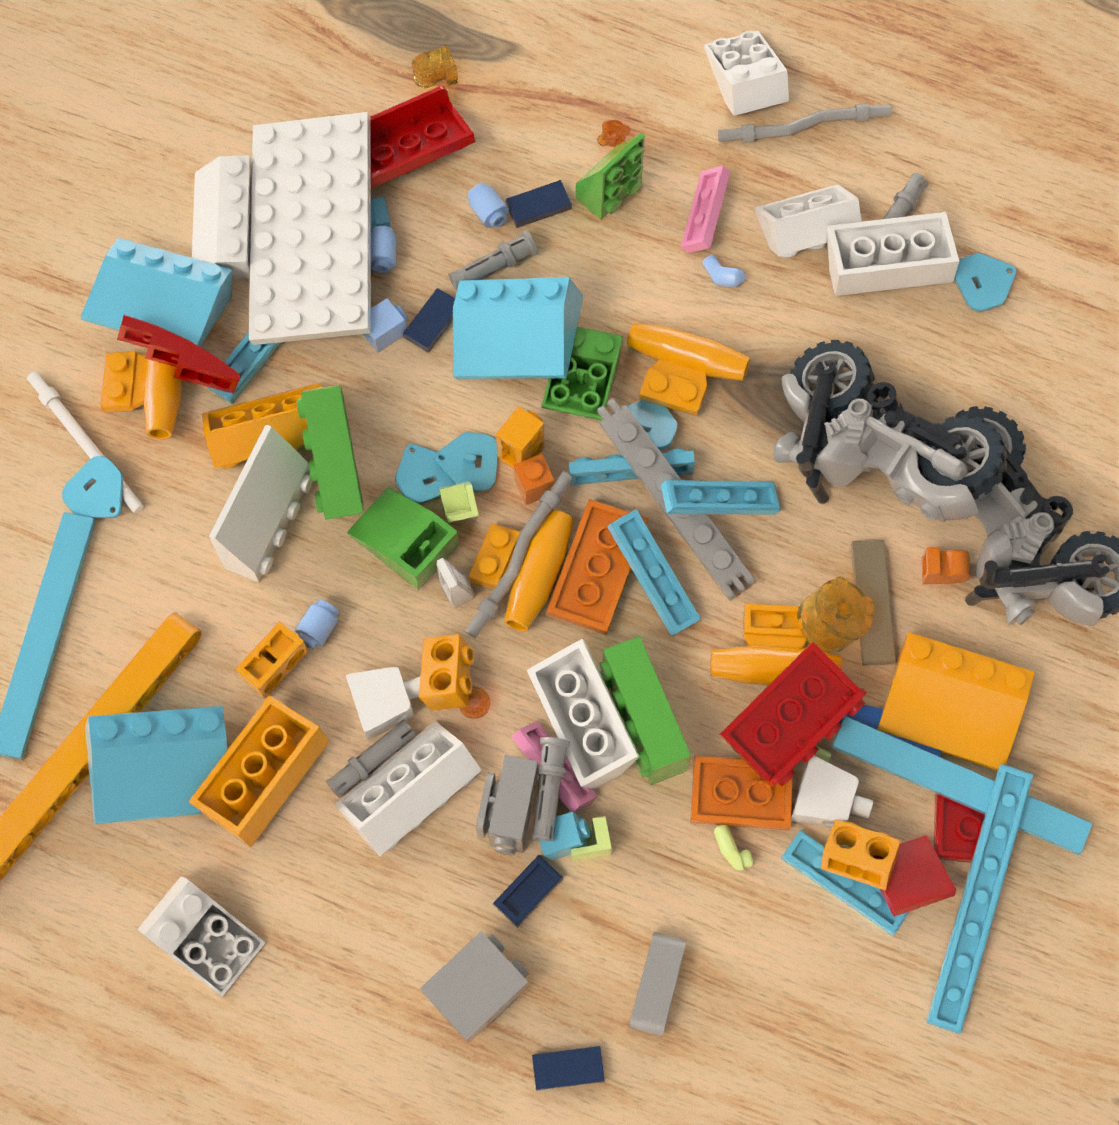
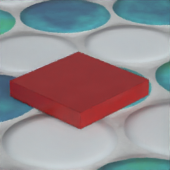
(955, 830)
(916, 878)

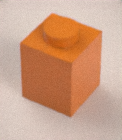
(533, 478)

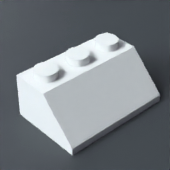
(804, 219)

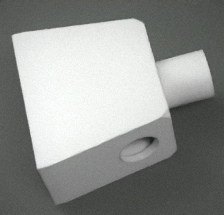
(382, 698)
(828, 795)

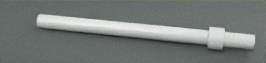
(51, 399)

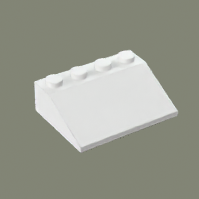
(261, 506)

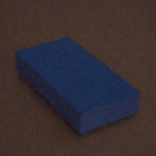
(538, 204)
(431, 321)
(527, 891)
(568, 1068)

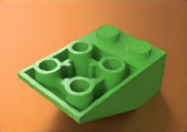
(613, 178)
(589, 375)
(405, 536)

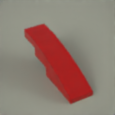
(189, 360)

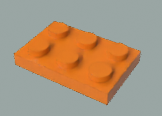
(735, 795)

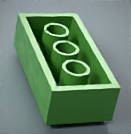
(332, 452)
(645, 711)

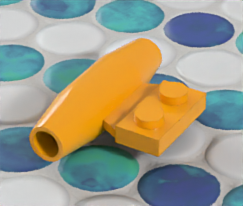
(682, 365)
(137, 381)
(538, 569)
(772, 642)

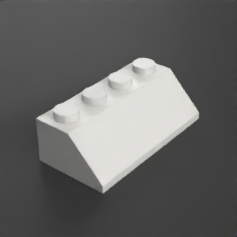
(224, 214)
(891, 254)
(584, 715)
(408, 787)

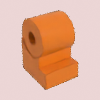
(945, 566)

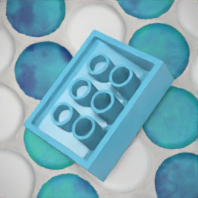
(158, 289)
(514, 328)
(151, 761)

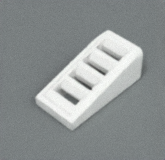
(454, 583)

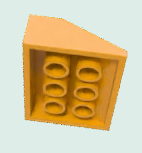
(955, 701)

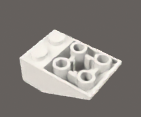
(748, 72)
(201, 936)

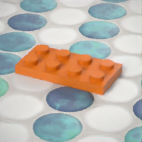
(592, 572)

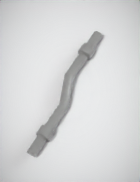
(859, 112)
(489, 606)

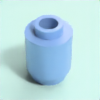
(488, 205)
(383, 249)
(317, 624)

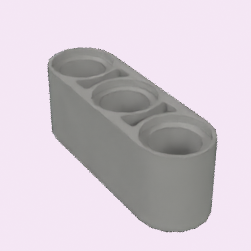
(657, 984)

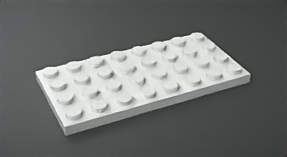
(310, 229)

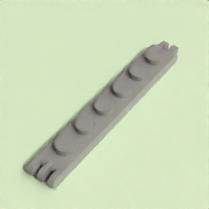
(652, 471)

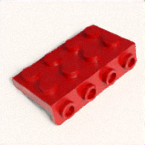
(415, 135)
(793, 716)

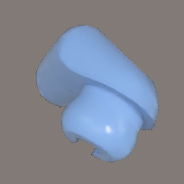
(723, 275)

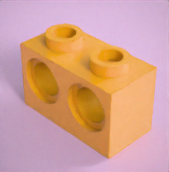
(520, 437)
(271, 660)
(439, 672)
(858, 860)

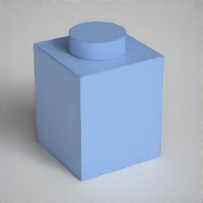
(386, 325)

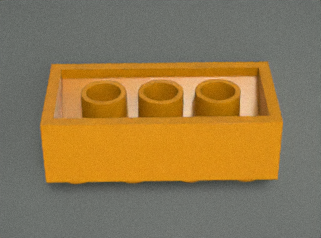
(236, 428)
(260, 771)

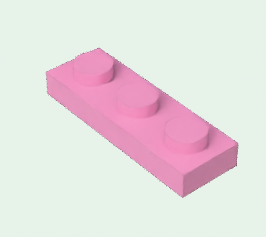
(705, 209)
(570, 791)

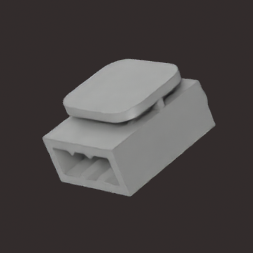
(508, 805)
(476, 986)

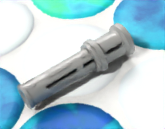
(505, 255)
(550, 772)

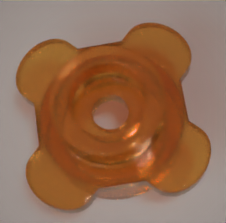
(613, 127)

